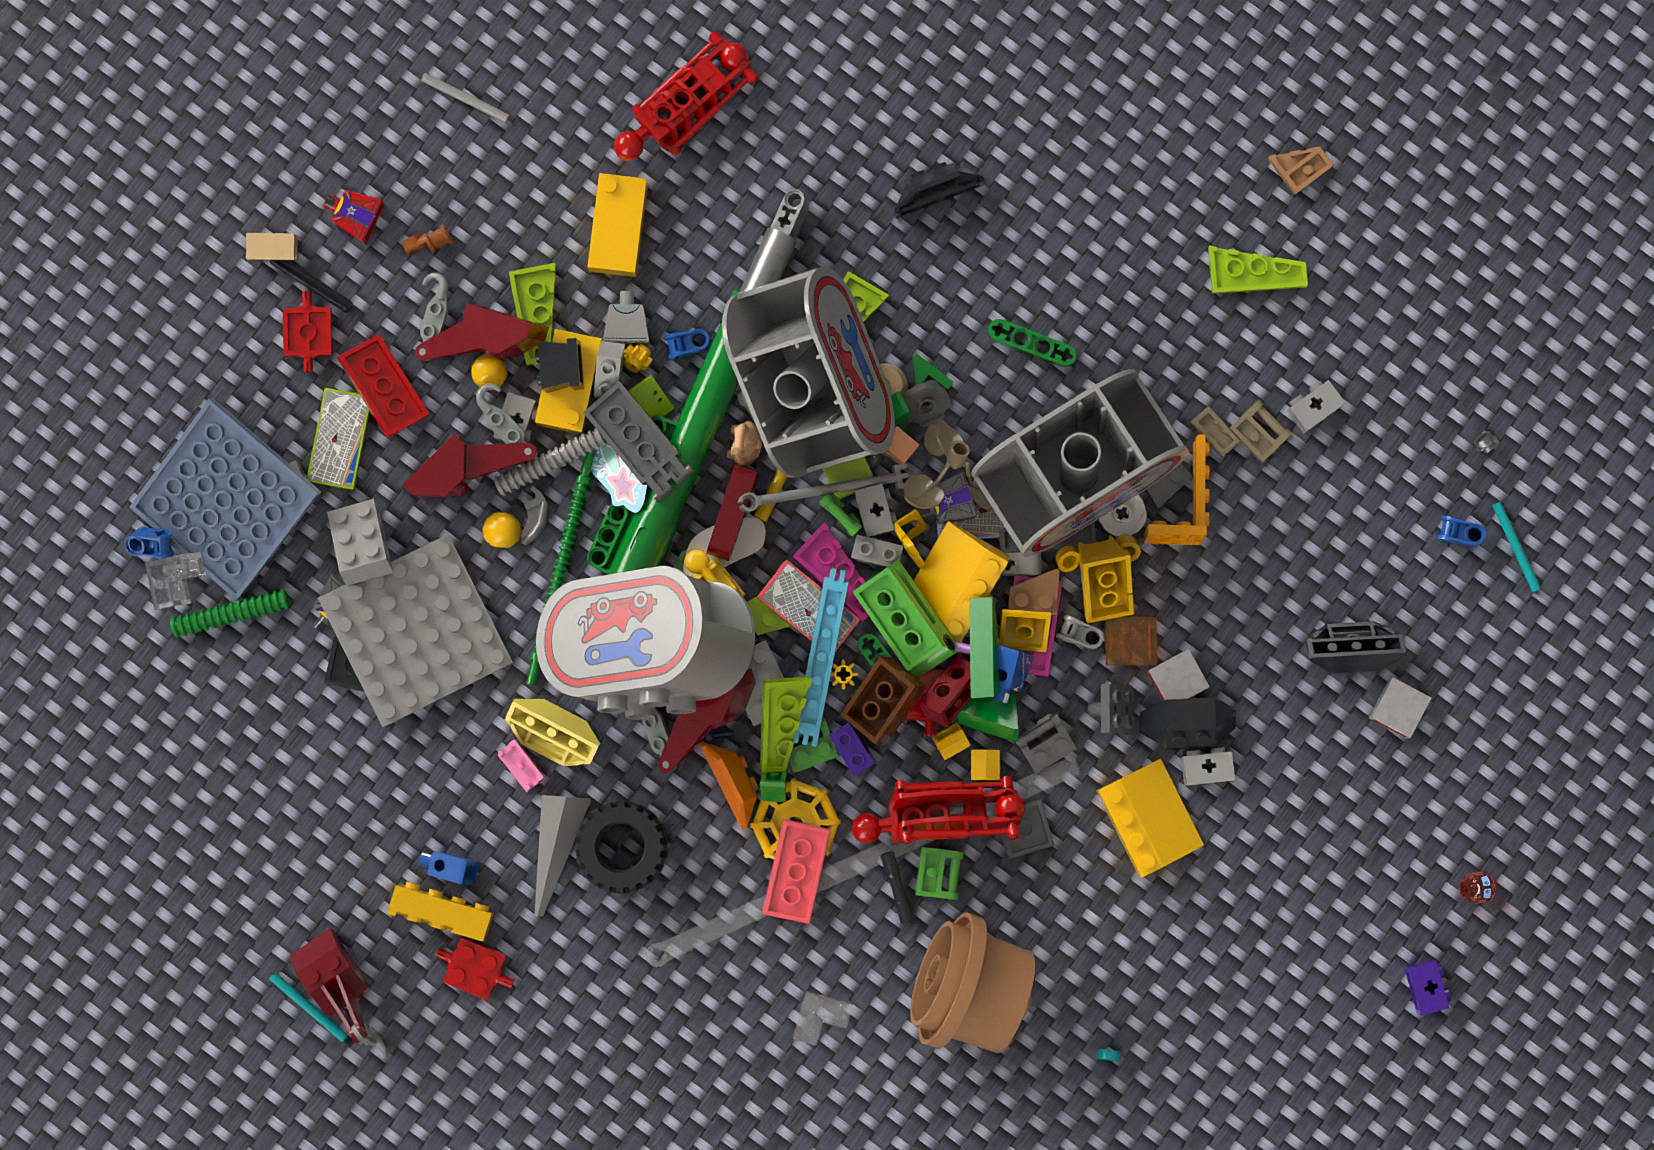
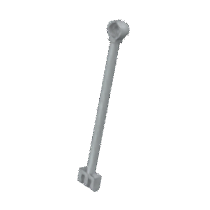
(896, 477)

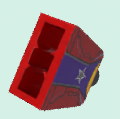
(355, 213)

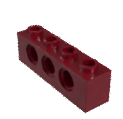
(949, 691)

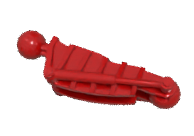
(732, 58)
(933, 799)

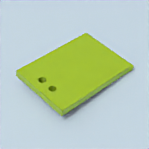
(648, 394)
(847, 471)

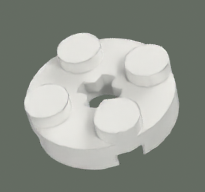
(1129, 525)

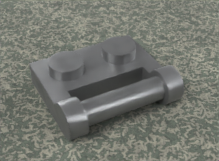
(1048, 749)

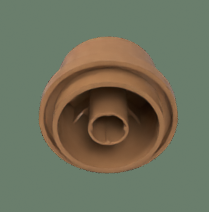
(971, 987)

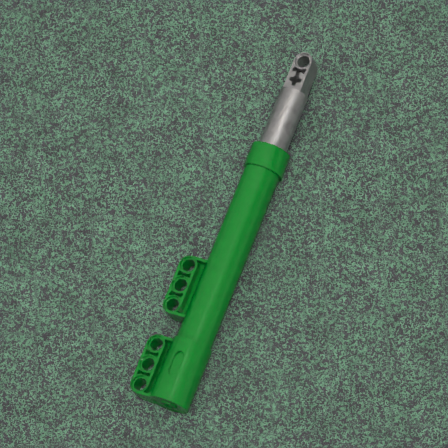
(646, 535)

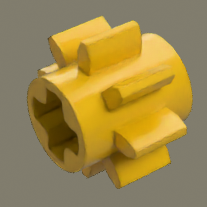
(637, 358)
(848, 670)

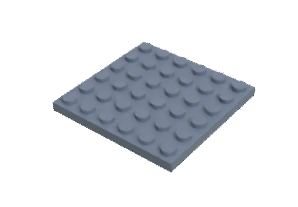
(225, 498)

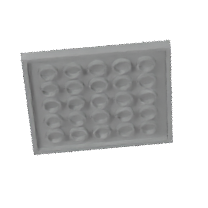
(416, 631)

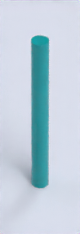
(1516, 546)
(308, 1007)

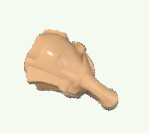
(746, 443)

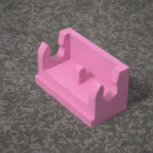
(521, 765)

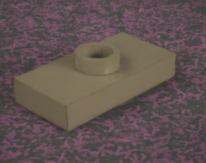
(1215, 431)

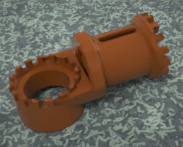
(433, 241)

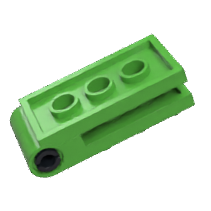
(906, 620)

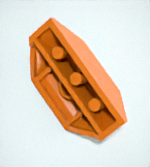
(733, 780)

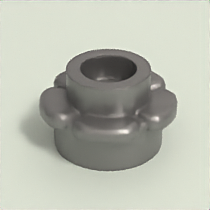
(1485, 442)

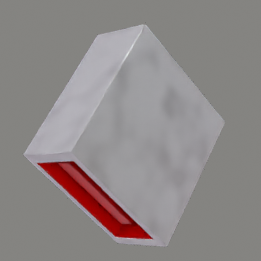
(1178, 677)
(1399, 708)

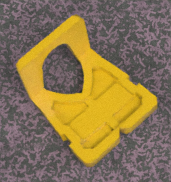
(906, 538)

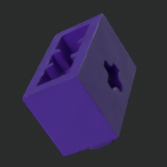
(852, 748)
(1417, 978)

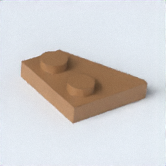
(1301, 167)
(1036, 594)

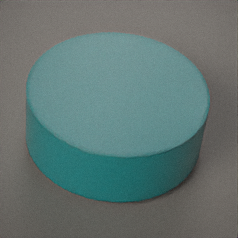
(1109, 1055)

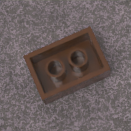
(883, 700)

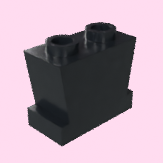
(560, 365)

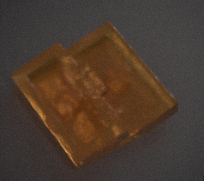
(1131, 641)

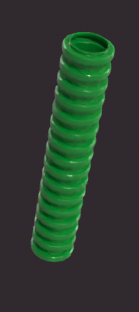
(229, 613)

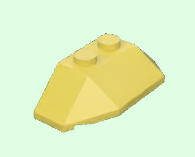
(552, 731)

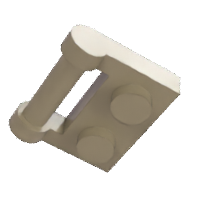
(1254, 436)

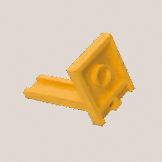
(1183, 532)

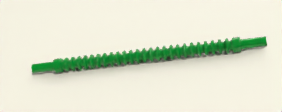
(582, 482)

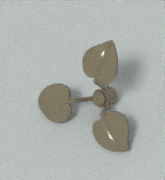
(941, 440)

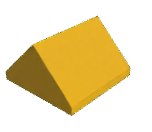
(1024, 630)

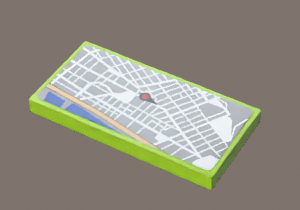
(338, 439)

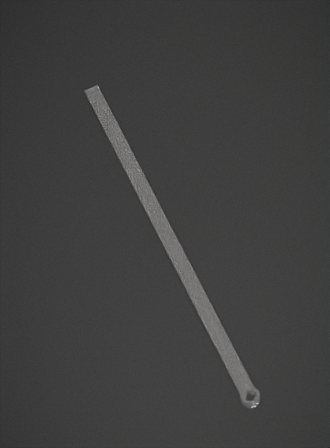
(841, 871)

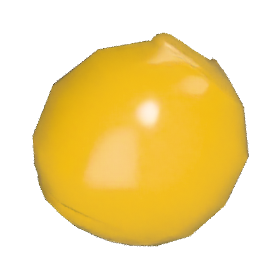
(489, 370)
(502, 530)

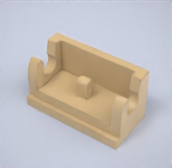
(271, 246)

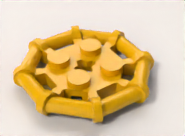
(797, 809)

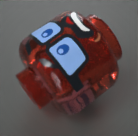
(1478, 887)

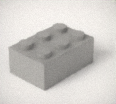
(360, 542)
(763, 667)

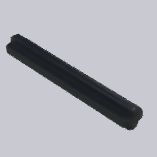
(313, 284)

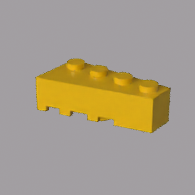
(441, 911)

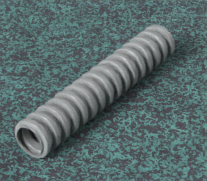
(549, 461)

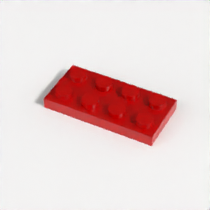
(383, 386)

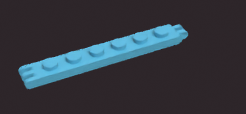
(822, 655)

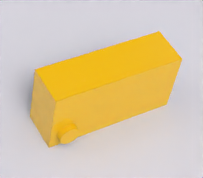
(617, 225)
(565, 407)

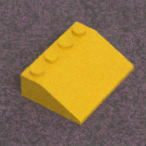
(956, 571)
(1150, 818)

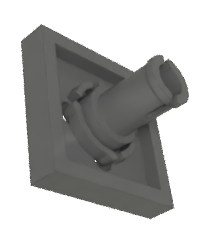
(1115, 708)

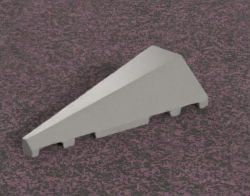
(558, 830)

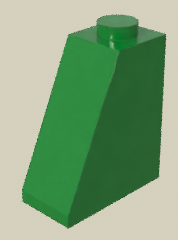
(992, 716)

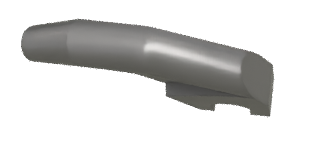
(537, 517)

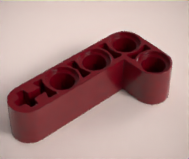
(730, 516)

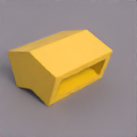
(951, 741)
(985, 764)

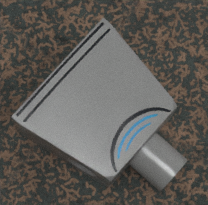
(626, 322)

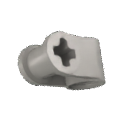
(1024, 565)
(1078, 633)

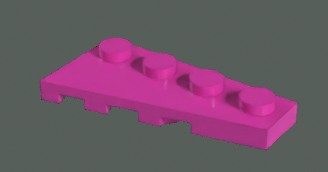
(820, 555)

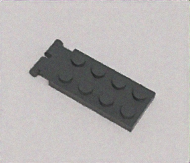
(638, 440)

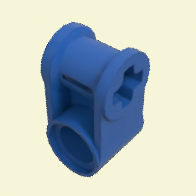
(685, 343)
(1459, 532)
(150, 543)

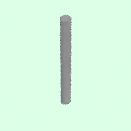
(464, 97)

